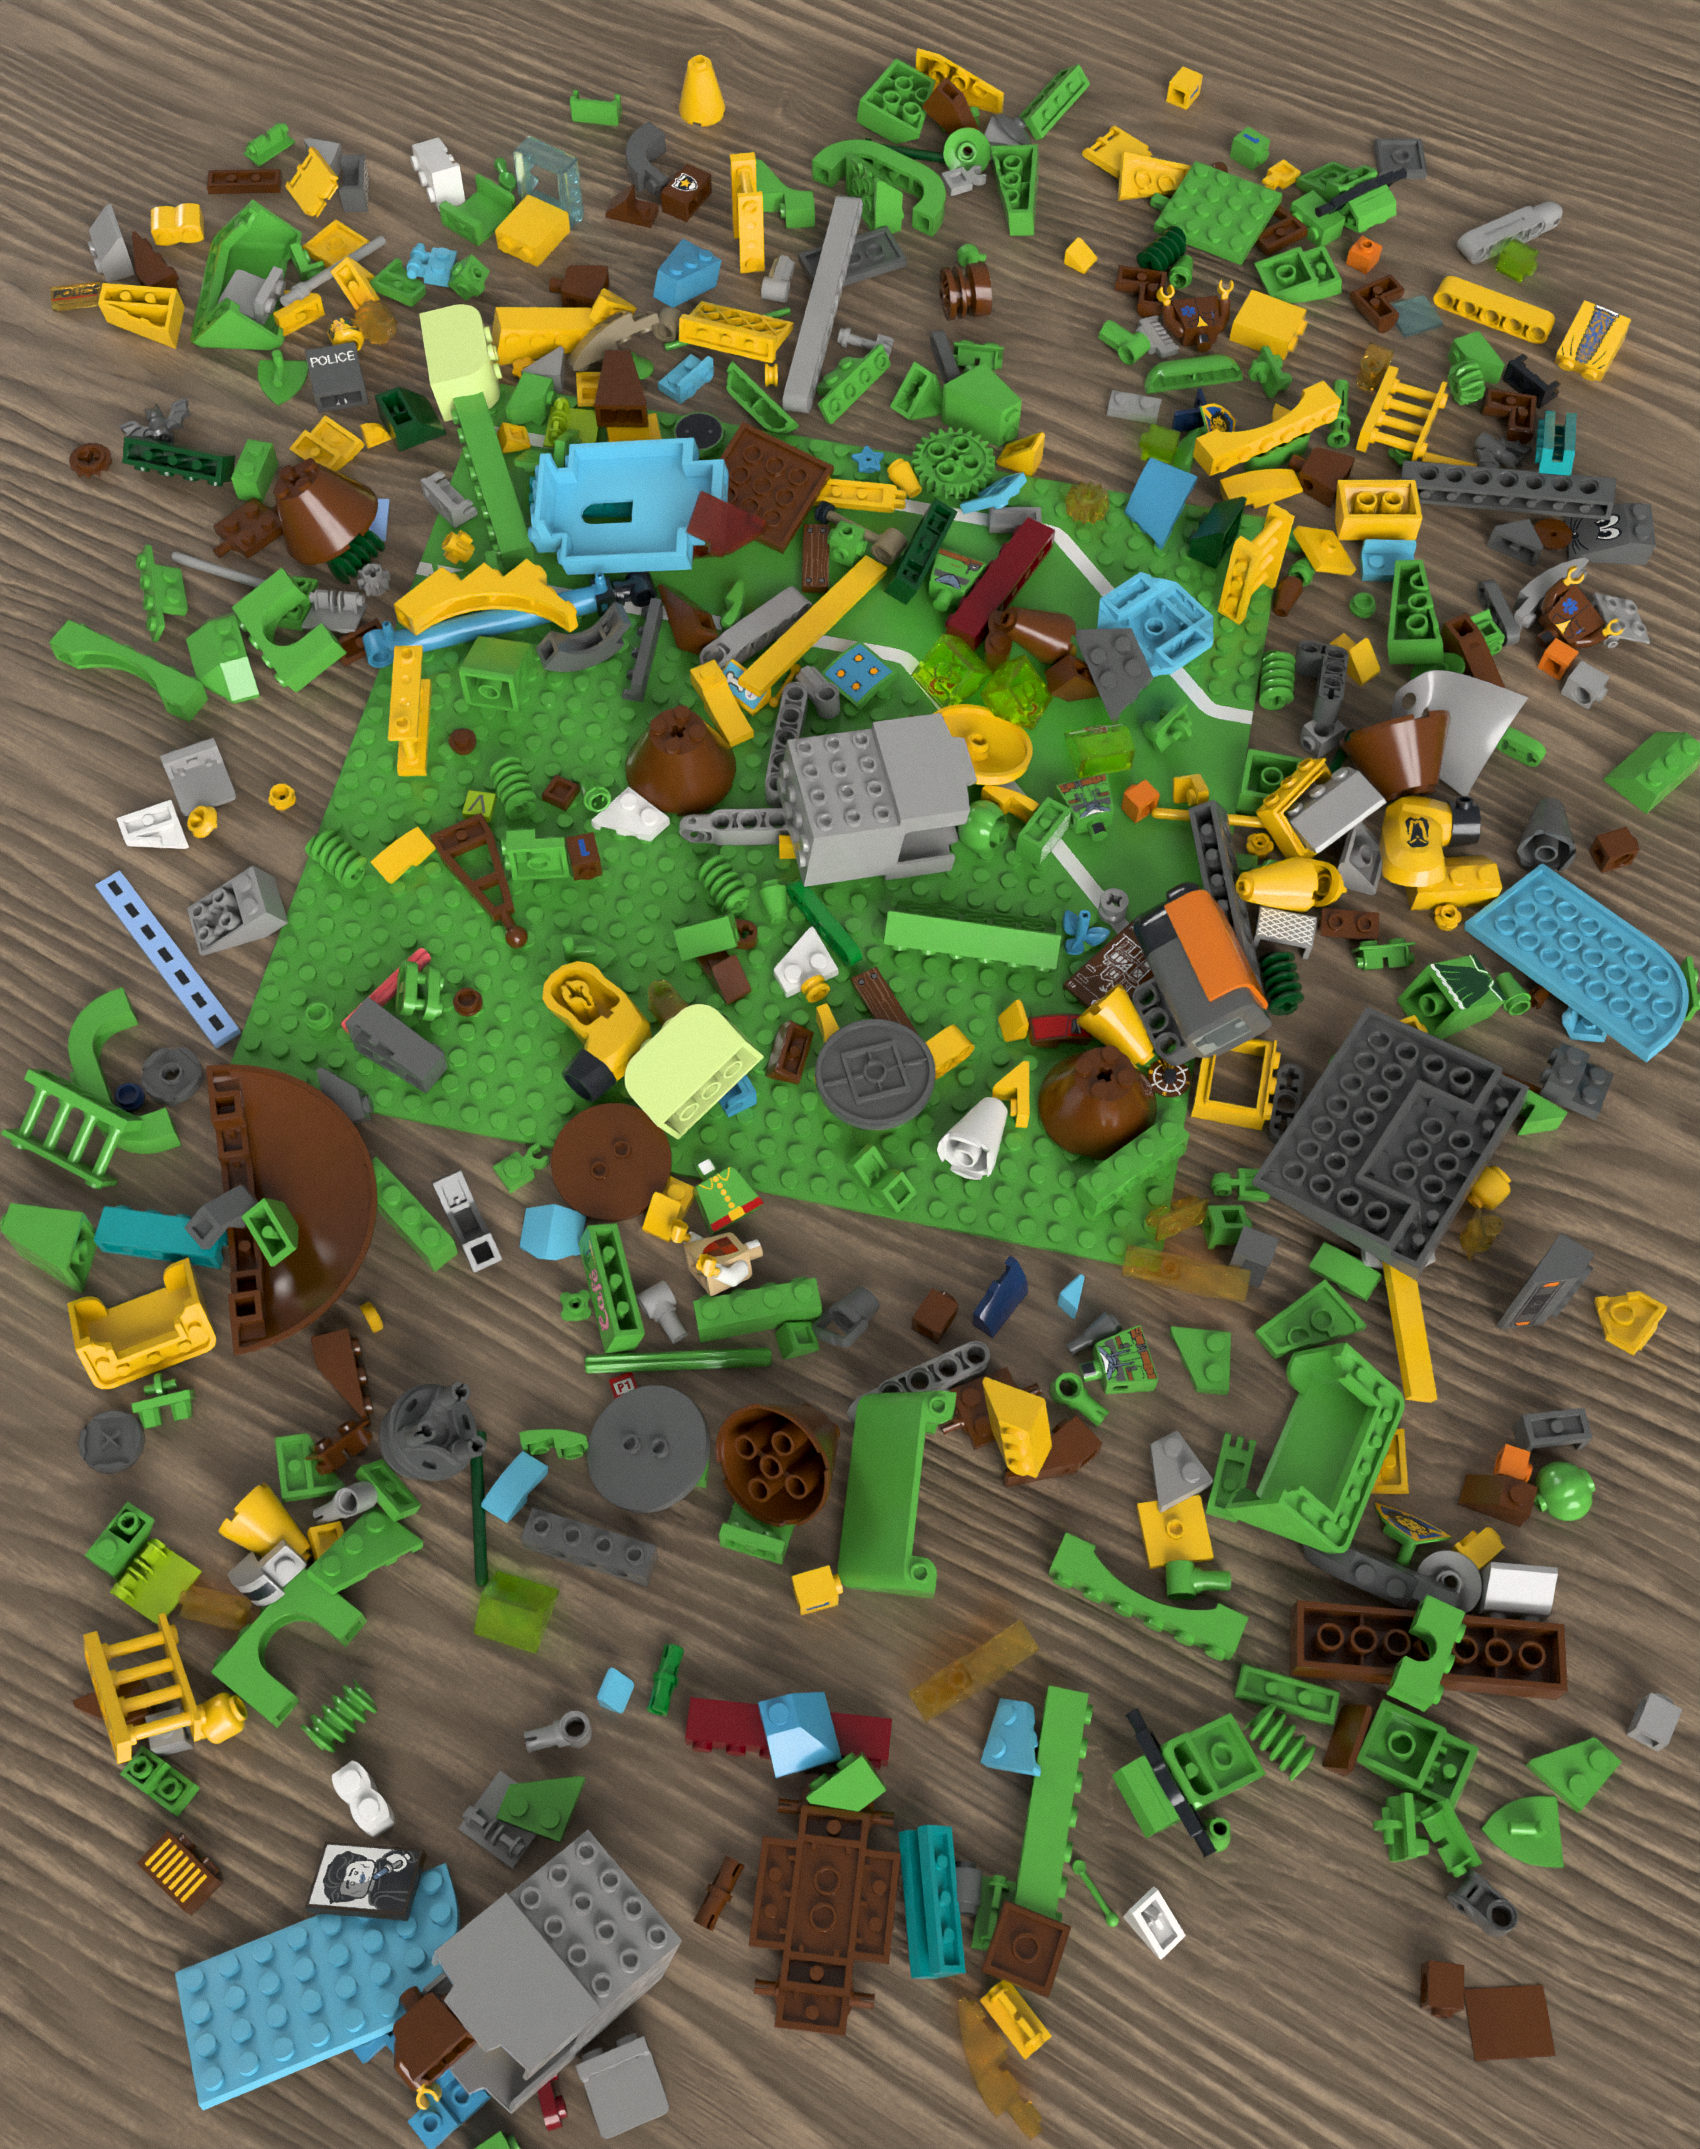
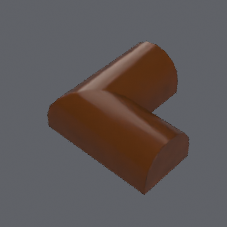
(1145, 284)
(1374, 302)
(1515, 407)

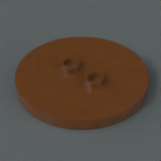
(611, 1162)

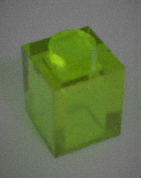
(1517, 261)
(1159, 444)

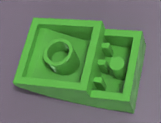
(1300, 275)
(1417, 1755)

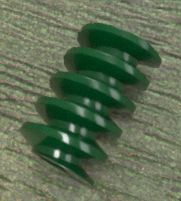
(1163, 250)
(353, 559)
(1281, 982)

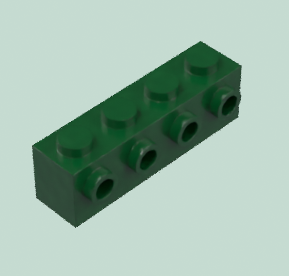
(178, 459)

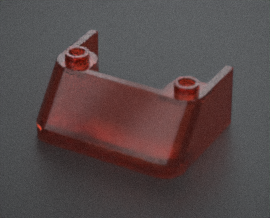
(722, 527)

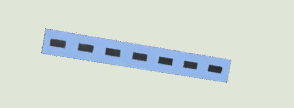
(168, 959)

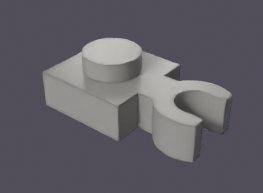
(961, 181)

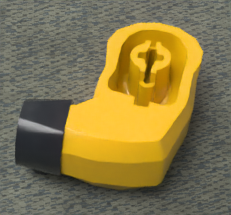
(602, 1021)

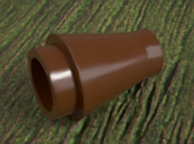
(1287, 594)

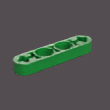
(824, 922)

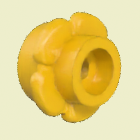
(282, 791)
(1256, 849)
(1447, 923)

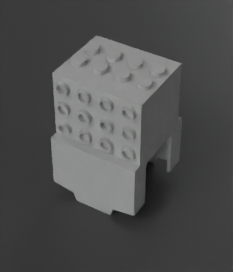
(876, 800)
(549, 1970)

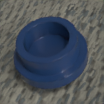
(129, 1097)

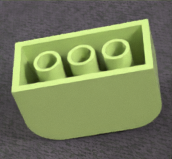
(459, 356)
(688, 1067)

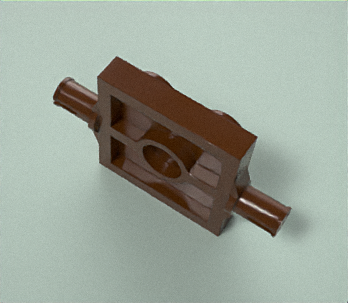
(248, 529)
(972, 1411)

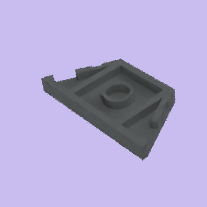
(1115, 666)

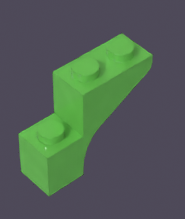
(794, 205)

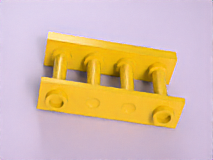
(747, 212)
(1385, 401)
(1255, 563)
(410, 711)
(116, 1708)

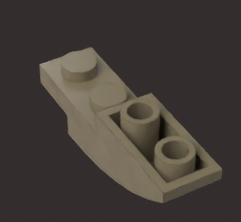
(604, 336)

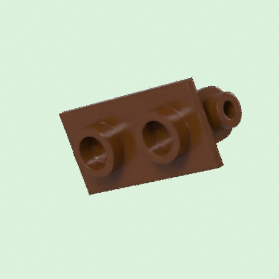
(1349, 924)
(329, 1450)

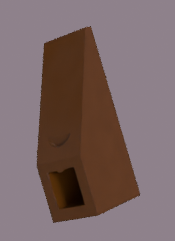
(950, 108)
(151, 267)
(689, 622)
(1466, 640)
(339, 1366)
(1071, 1449)

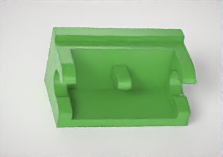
(595, 111)
(707, 936)

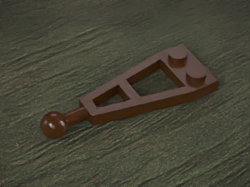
(1279, 234)
(464, 838)

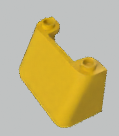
(144, 1332)

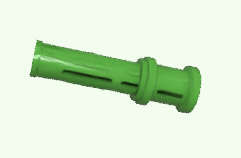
(1340, 426)

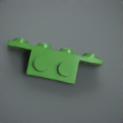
(850, 381)
(162, 592)

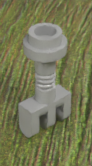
(845, 338)

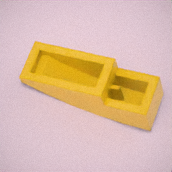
(1261, 486)

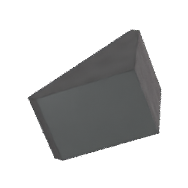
(1517, 541)

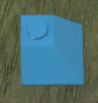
(799, 1732)

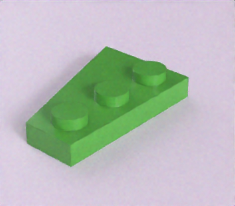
(1309, 1321)

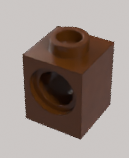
(1614, 849)
(935, 1315)
(1442, 1988)

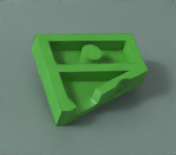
(299, 1476)
(1576, 1771)

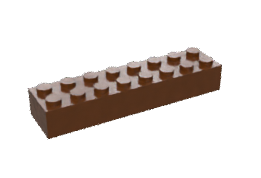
(1370, 1641)

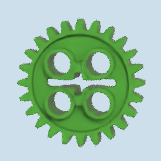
(953, 463)

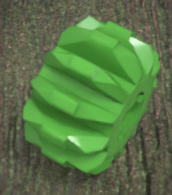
(1466, 382)

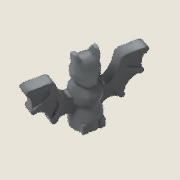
(159, 427)
(1499, 453)

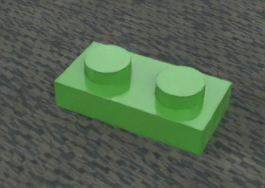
(391, 1492)

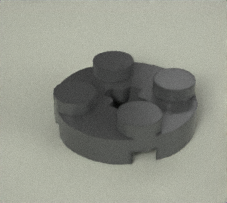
(177, 1090)

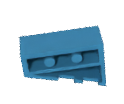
(686, 274)

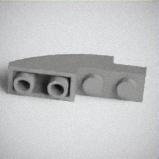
(1532, 595)

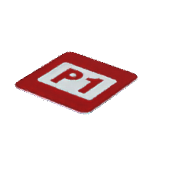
(622, 1384)

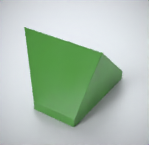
(919, 394)

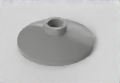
(1455, 1564)

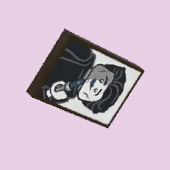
(366, 1881)

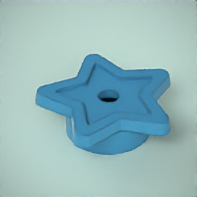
(868, 466)

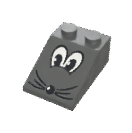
(1621, 540)

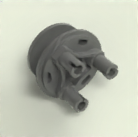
(430, 1432)

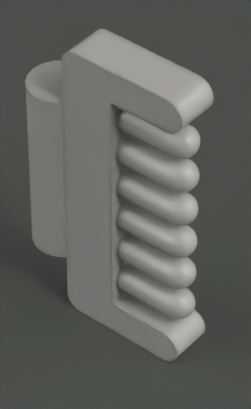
(1158, 337)

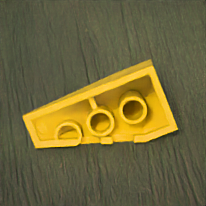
(975, 90)

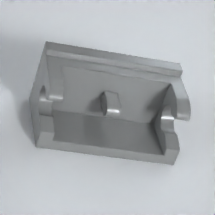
(447, 500)

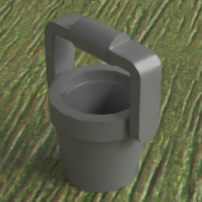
(849, 1315)

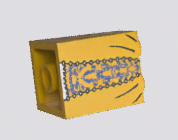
(1592, 341)

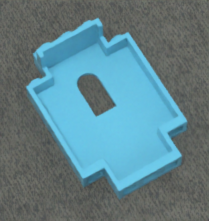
(655, 475)

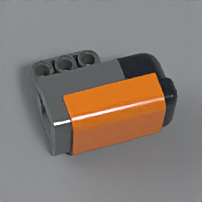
(1198, 981)

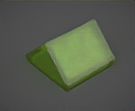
(515, 1611)

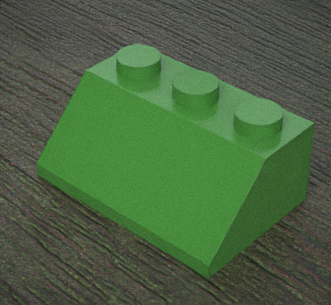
(1655, 768)

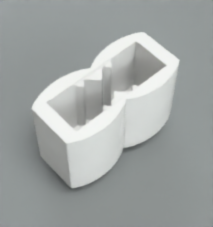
(366, 1804)

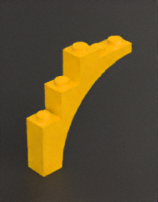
(484, 589)

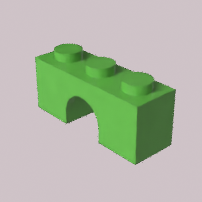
(1439, 1628)

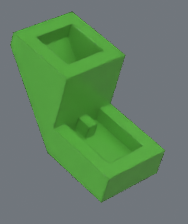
(883, 1182)

